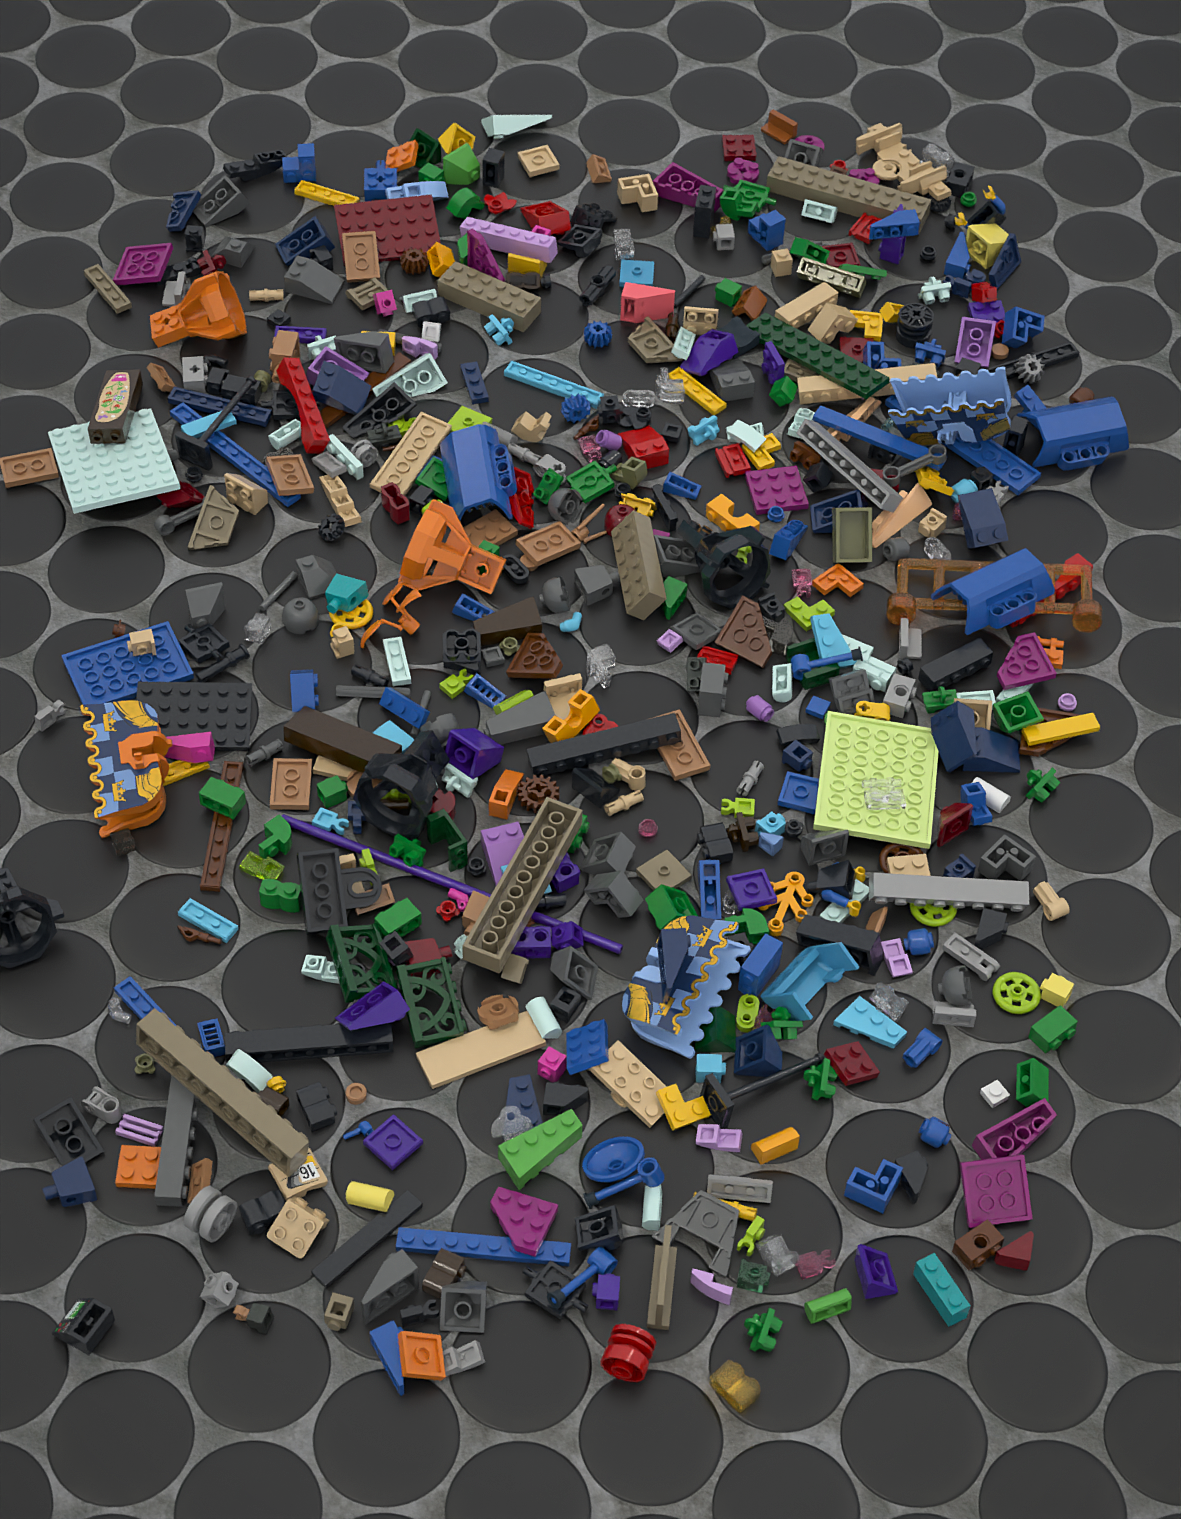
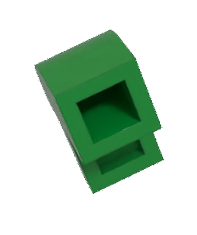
(463, 202)
(734, 206)
(279, 837)
(750, 923)

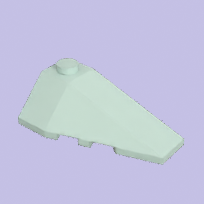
(503, 125)
(416, 378)

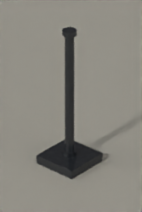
(197, 450)
(721, 1103)

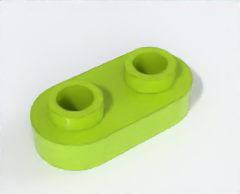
(747, 1011)

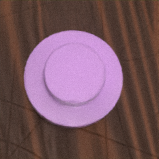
(1067, 702)

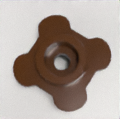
(118, 630)

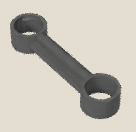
(915, 465)
(177, 519)

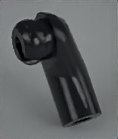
(215, 359)

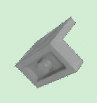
(175, 291)
(909, 641)
(953, 1015)

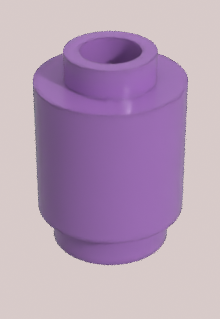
(609, 440)
(759, 708)

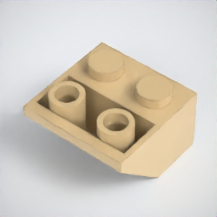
(700, 319)
(245, 493)

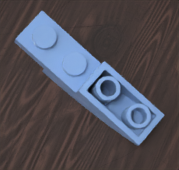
(436, 188)

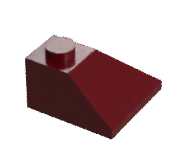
(184, 497)
(953, 822)

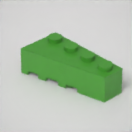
(539, 1147)

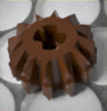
(414, 261)

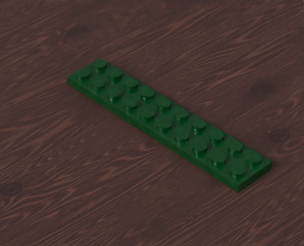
(819, 356)

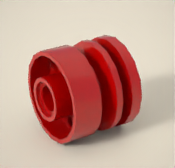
(628, 1353)

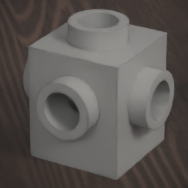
(219, 1289)

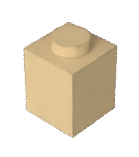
(781, 262)

